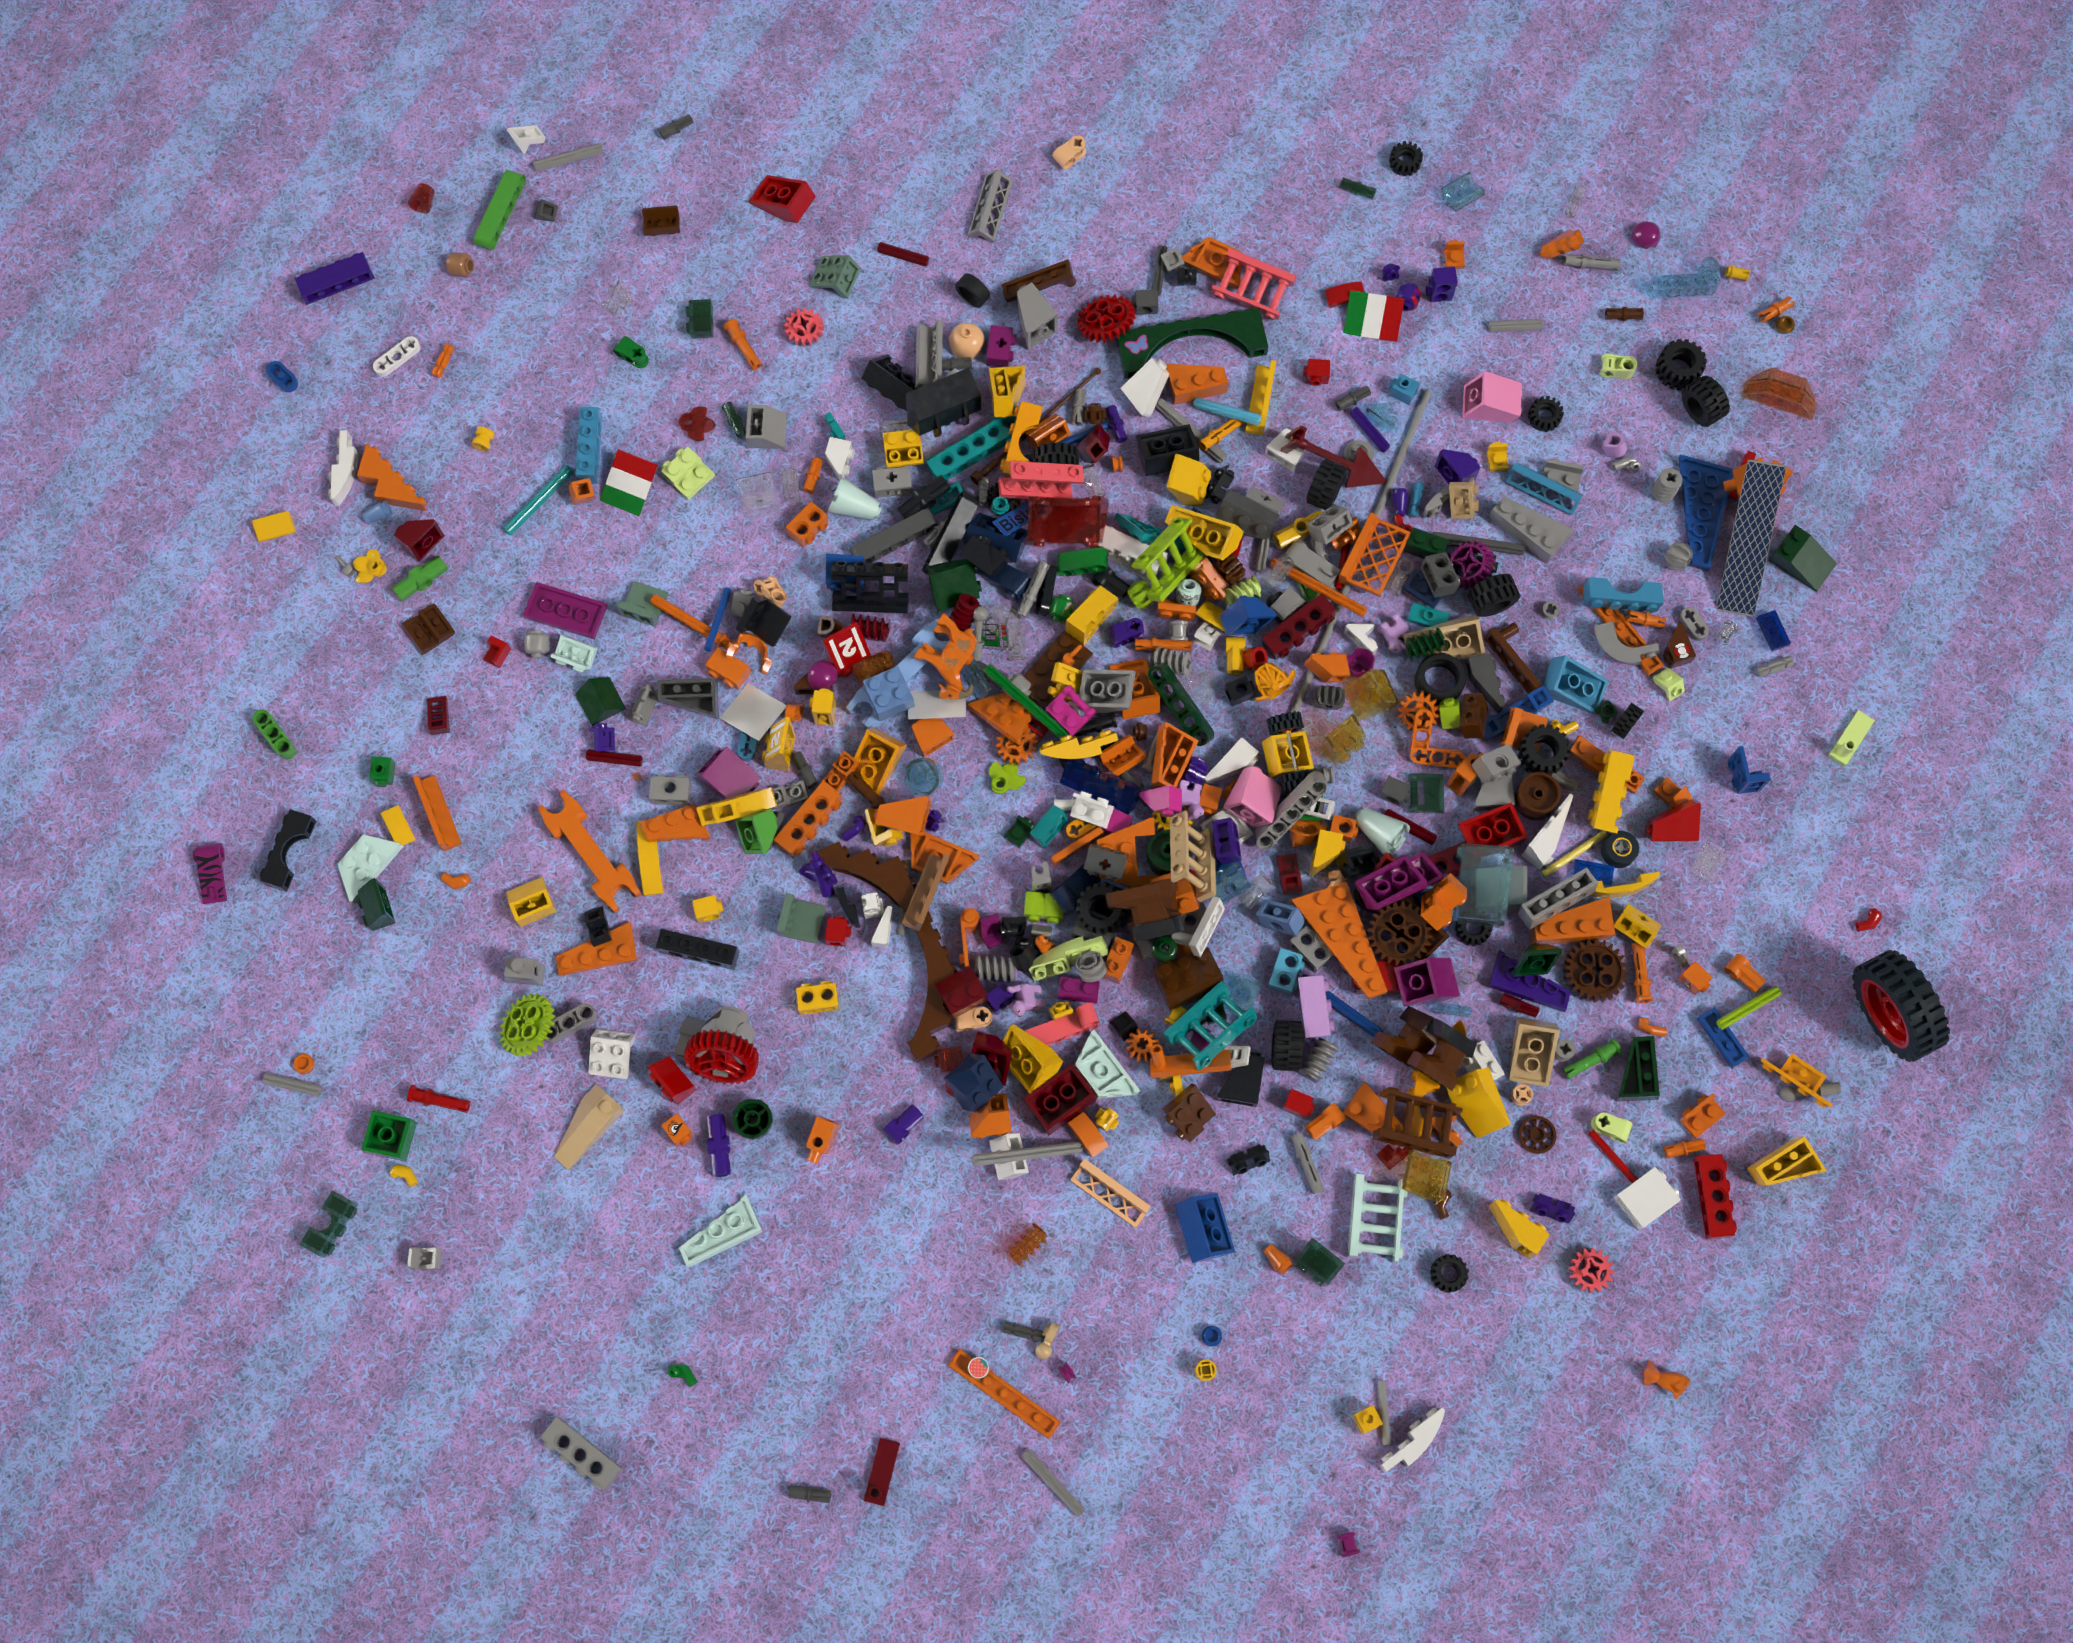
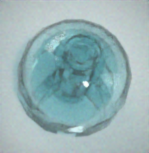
(924, 776)

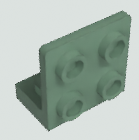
(836, 273)
(638, 604)
(800, 919)

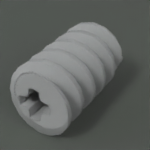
(1667, 485)
(1177, 662)
(994, 968)
(1316, 1060)

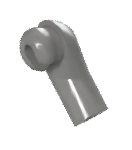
(1626, 463)

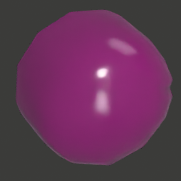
(1646, 235)
(1360, 662)
(822, 675)

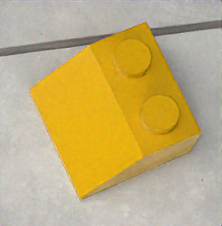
(1188, 480)
(1326, 850)

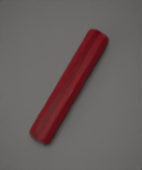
(903, 254)
(615, 758)
(1415, 829)

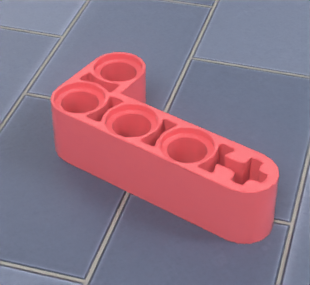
(1062, 1028)

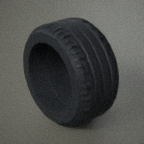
(1440, 660)

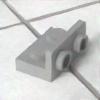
(1564, 473)

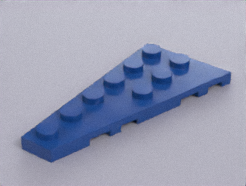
(1703, 506)

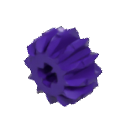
(1195, 771)

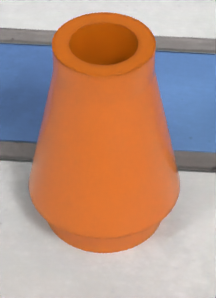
(1278, 1259)

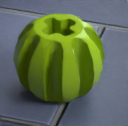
(1137, 594)

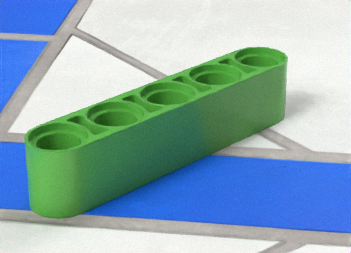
(499, 209)

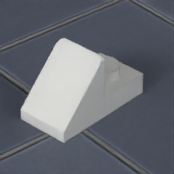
(525, 136)
(1358, 634)
(1207, 635)

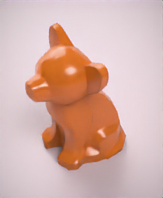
(1671, 1381)

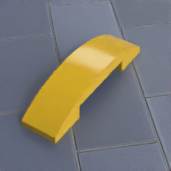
(649, 864)
(1643, 882)

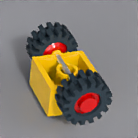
(1287, 752)

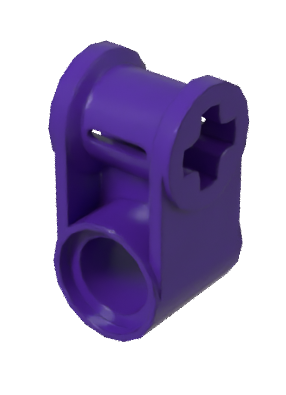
(1124, 633)

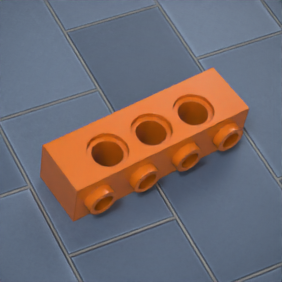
(822, 794)

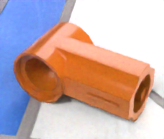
(1740, 970)
(1329, 1119)

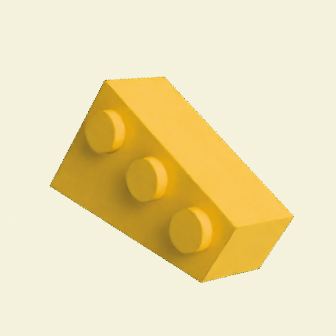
(1006, 389)
(1091, 614)
(1787, 1162)

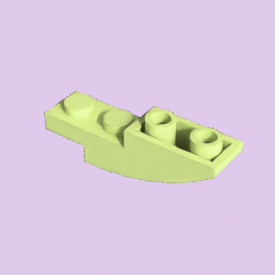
(1062, 957)

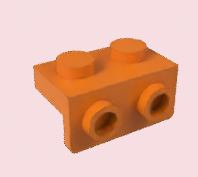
(1173, 610)
(1122, 756)

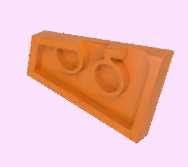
(677, 824)
(1368, 1110)

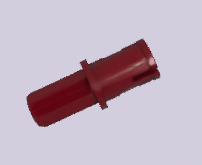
(1519, 1005)

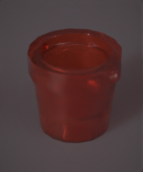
(422, 198)

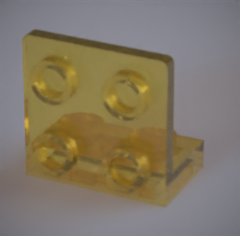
(1426, 1176)

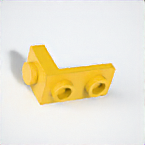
(878, 833)

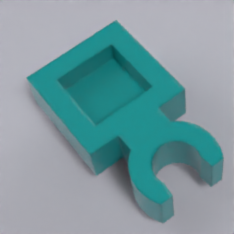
(836, 431)

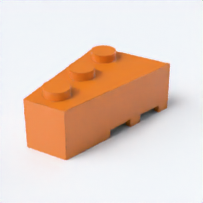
(1195, 381)
(1171, 755)

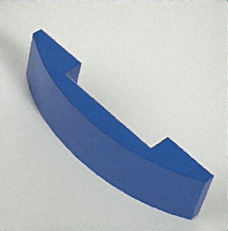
(1533, 703)

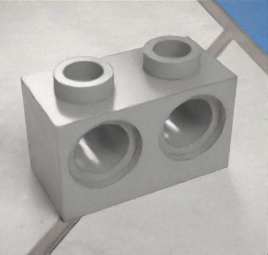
(1330, 524)
(1309, 950)

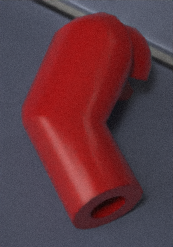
(1398, 521)

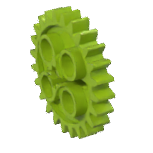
(527, 1025)

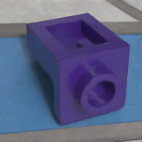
(603, 737)

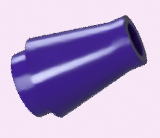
(1399, 501)

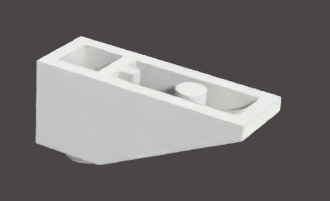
(1239, 757)

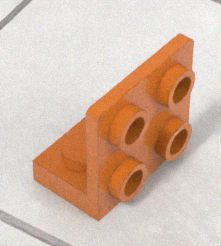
(1209, 579)
(1518, 724)

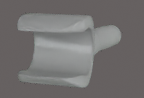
(347, 570)

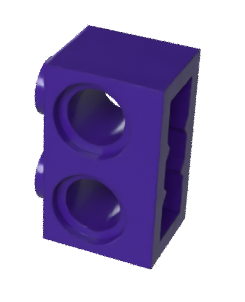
(1442, 284)
(1226, 841)

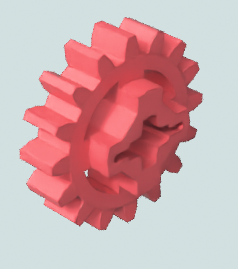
(795, 330)
(1594, 1278)

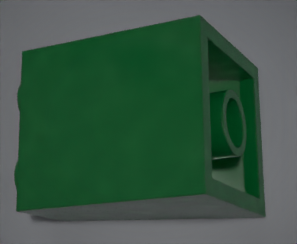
(951, 580)

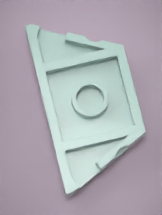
(365, 861)
(1103, 1070)

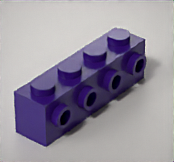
(334, 278)

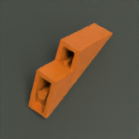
(389, 483)

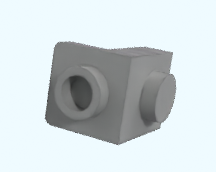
(741, 601)
(424, 1258)

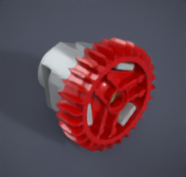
(724, 1048)

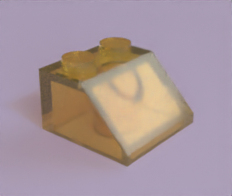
(1371, 694)
(1344, 740)

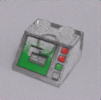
(999, 627)

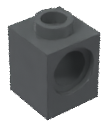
(1145, 302)
(1395, 791)

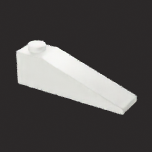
(1546, 841)

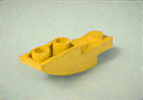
(1070, 748)
(736, 807)

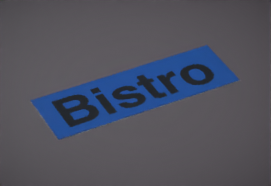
(1013, 520)

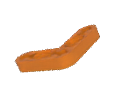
(1424, 744)

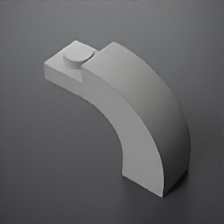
(1616, 650)

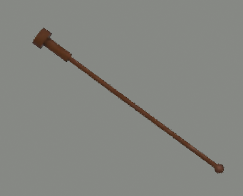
(976, 475)

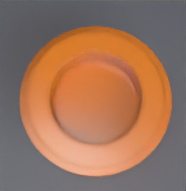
(303, 1063)

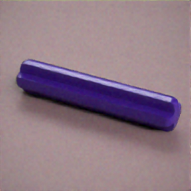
(1369, 429)

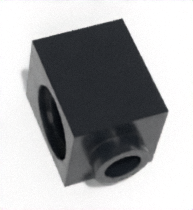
(1235, 697)

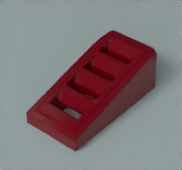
(442, 728)

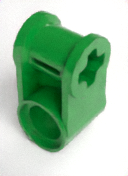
(631, 352)

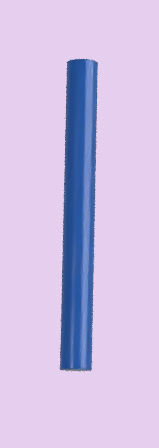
(717, 619)

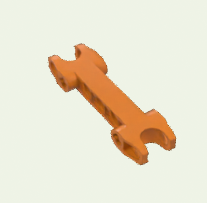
(609, 878)

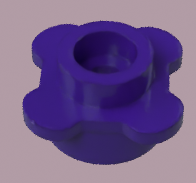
(1390, 272)

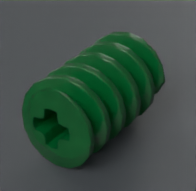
(1425, 643)

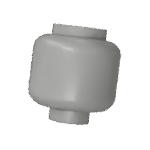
(536, 643)
(1021, 683)

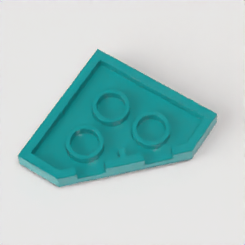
(1144, 532)

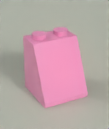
(1492, 398)
(1254, 797)

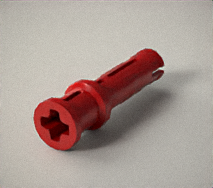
(429, 1097)

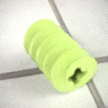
(1249, 588)

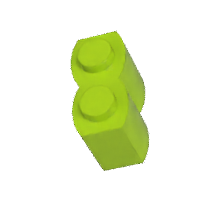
(1042, 907)

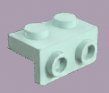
(574, 653)

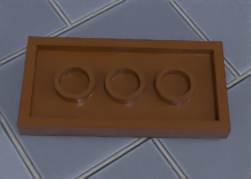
(1041, 672)

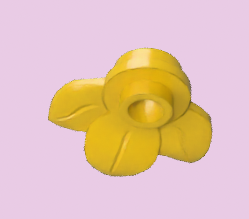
(369, 566)

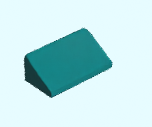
(1049, 826)

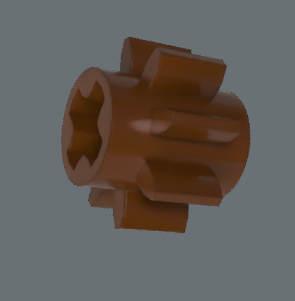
(1094, 413)

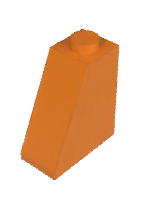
(904, 815)

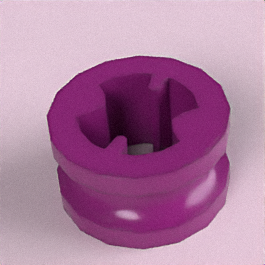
(1067, 1372)

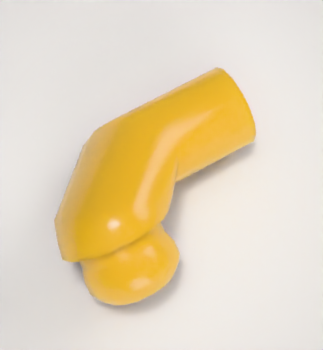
(1567, 729)
(404, 1172)

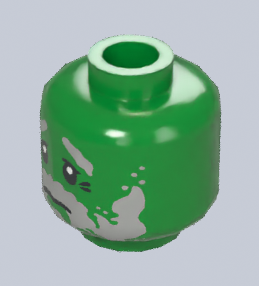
(1061, 608)

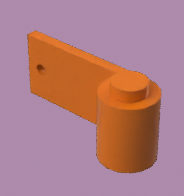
(969, 923)

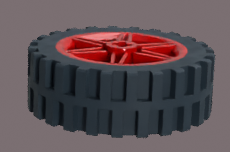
(1901, 1005)

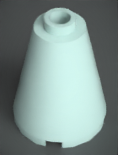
(853, 502)
(1382, 830)

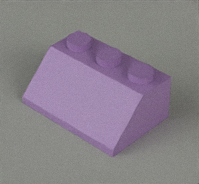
(1315, 1006)

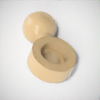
(1044, 1349)

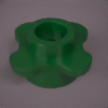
(1607, 706)

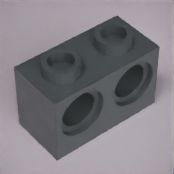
(1440, 574)

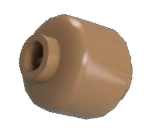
(460, 264)

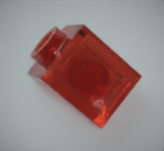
(1391, 1157)

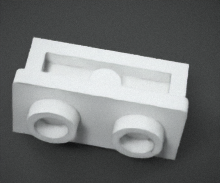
(1482, 1059)

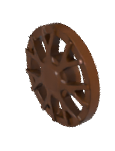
(1537, 1134)

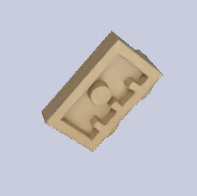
(1463, 500)

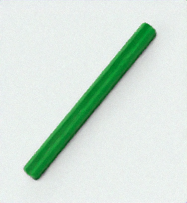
(1025, 701)

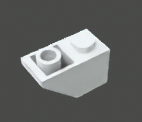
(838, 456)

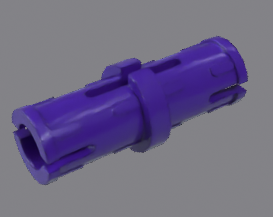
(1116, 424)

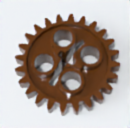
(1389, 947)
(1613, 972)

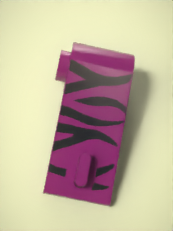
(210, 872)

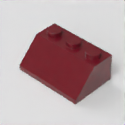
(1060, 1099)

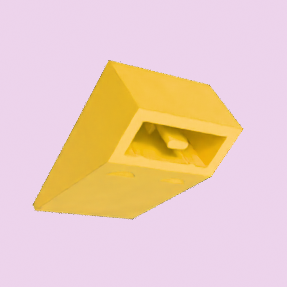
(1519, 1231)

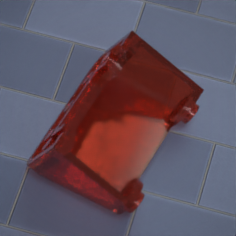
(1067, 520)

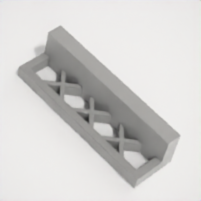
(982, 215)
(929, 354)

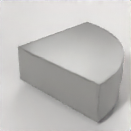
(1680, 955)

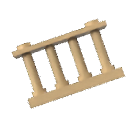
(1204, 856)

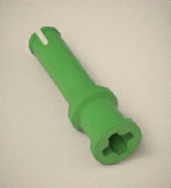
(1600, 1054)

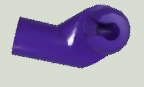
(855, 829)

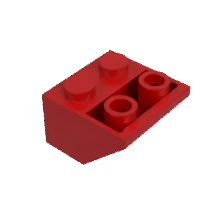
(670, 1076)

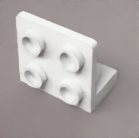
(610, 1053)

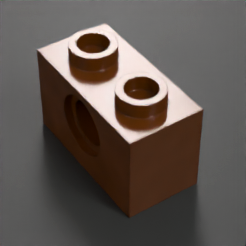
(1473, 716)

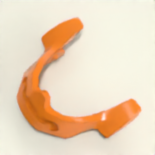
(751, 640)

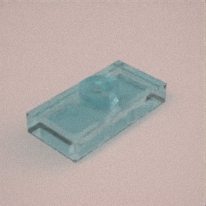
(974, 676)

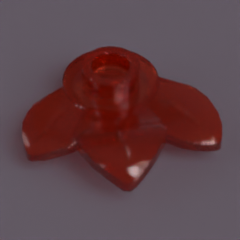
(699, 423)

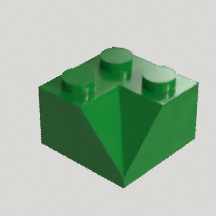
(389, 1136)

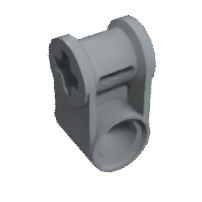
(1178, 630)

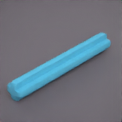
(1227, 411)

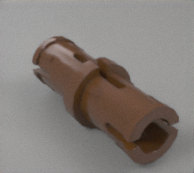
(1624, 313)

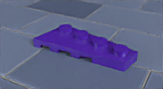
(1527, 987)

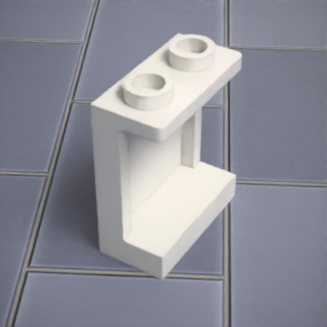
(1647, 1198)

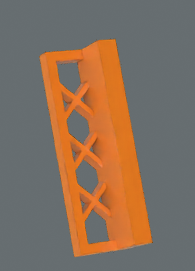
(438, 812)

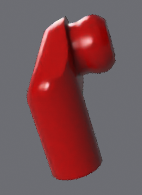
(1872, 921)

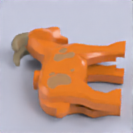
(952, 659)

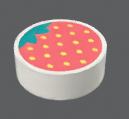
(978, 1367)

